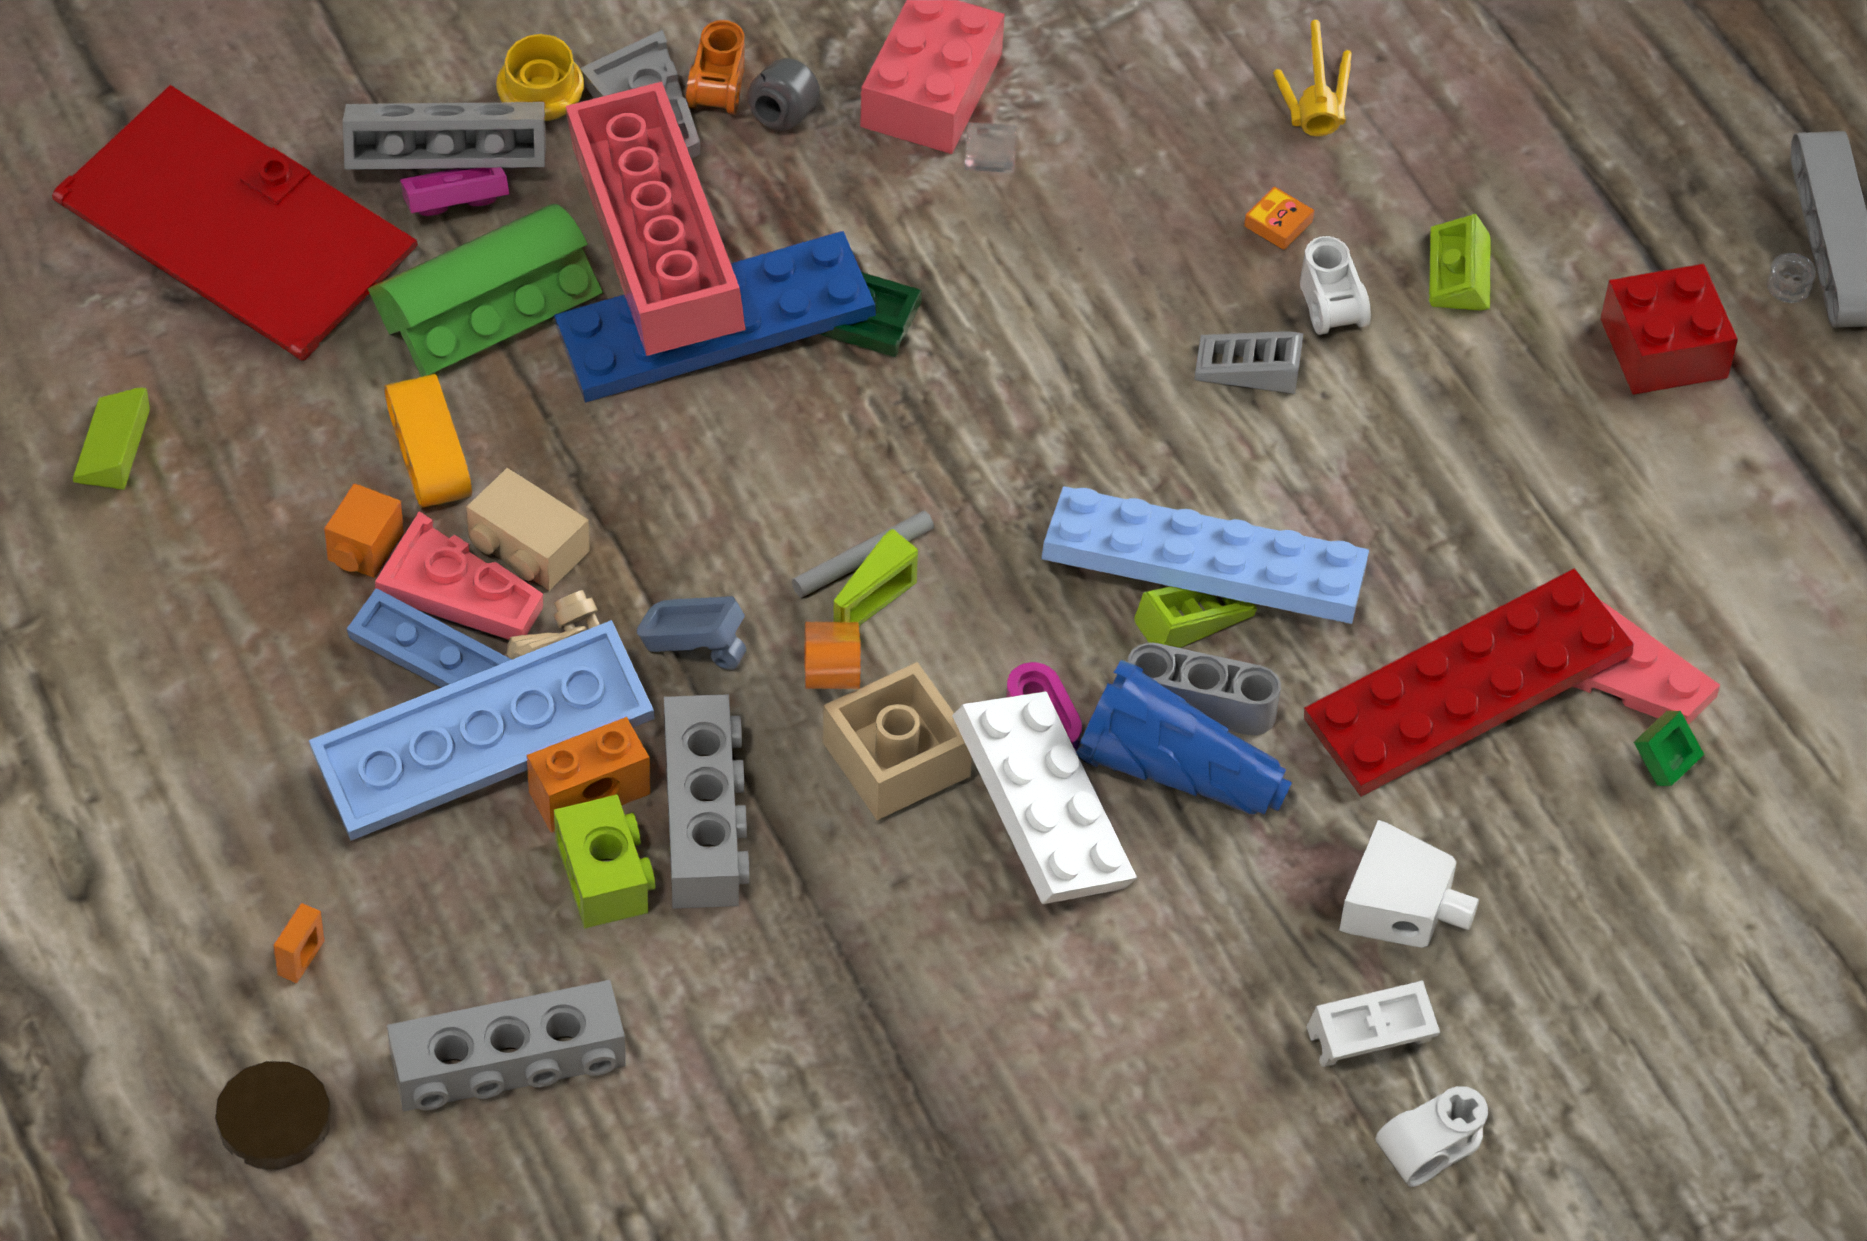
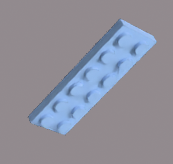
(1206, 554)
(477, 729)

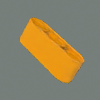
(428, 441)

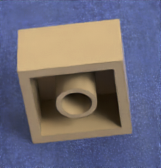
(896, 741)

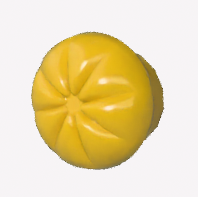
(541, 71)

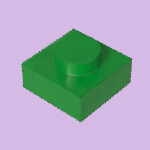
(1669, 748)

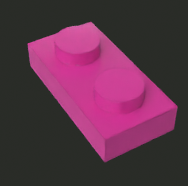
(436, 191)

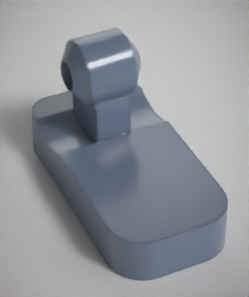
(694, 624)

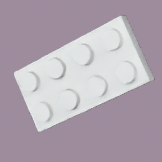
(1044, 797)

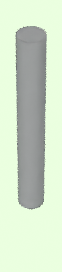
(854, 557)

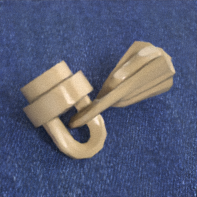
(570, 610)

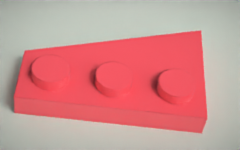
(454, 584)
(1654, 677)

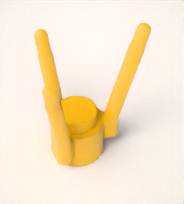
(1318, 108)

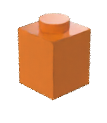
(363, 530)

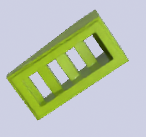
(879, 579)
(1163, 624)

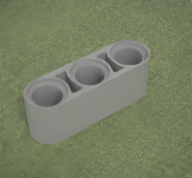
(1215, 685)

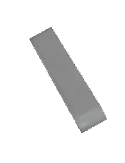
(1834, 222)

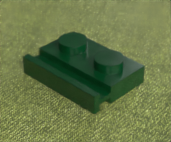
(895, 311)

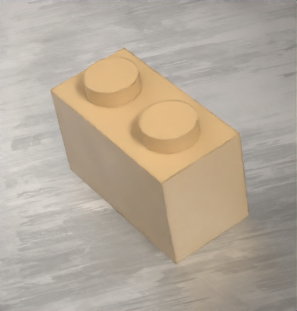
(527, 529)

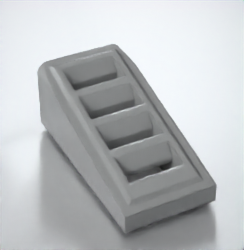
(1276, 373)

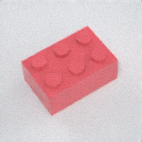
(932, 72)

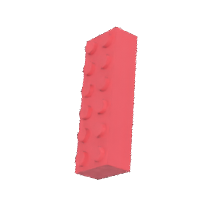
(655, 219)

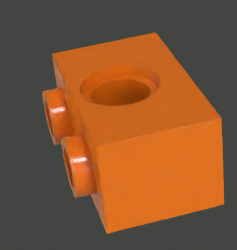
(589, 768)

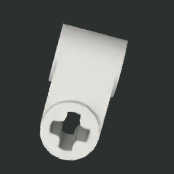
(1333, 286)
(1434, 1134)

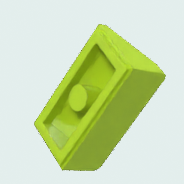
(1460, 264)
(113, 439)

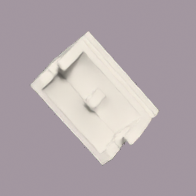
(1373, 1022)

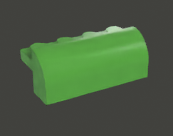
(488, 288)

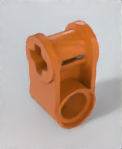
(718, 67)

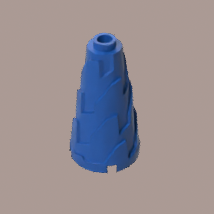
(1166, 740)

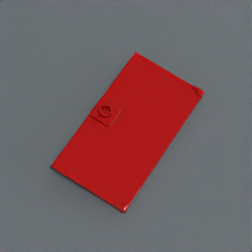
(235, 221)

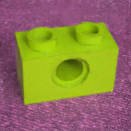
(600, 888)

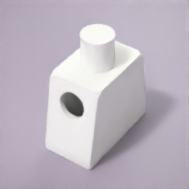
(1404, 891)

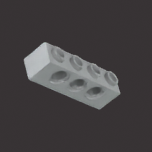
(444, 135)
(701, 873)
(524, 1023)

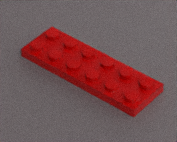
(1468, 682)

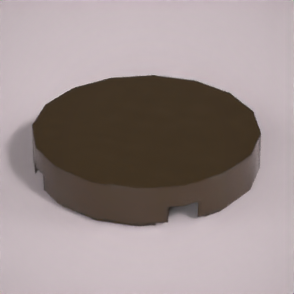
(273, 1114)

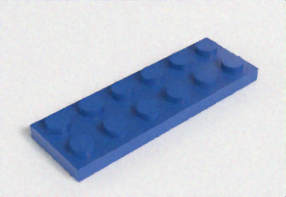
(782, 297)

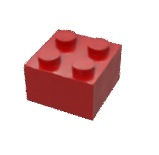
(1668, 329)

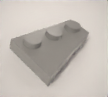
(639, 66)

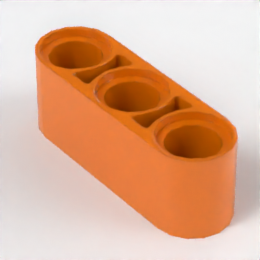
(832, 655)

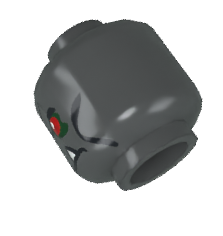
(783, 94)

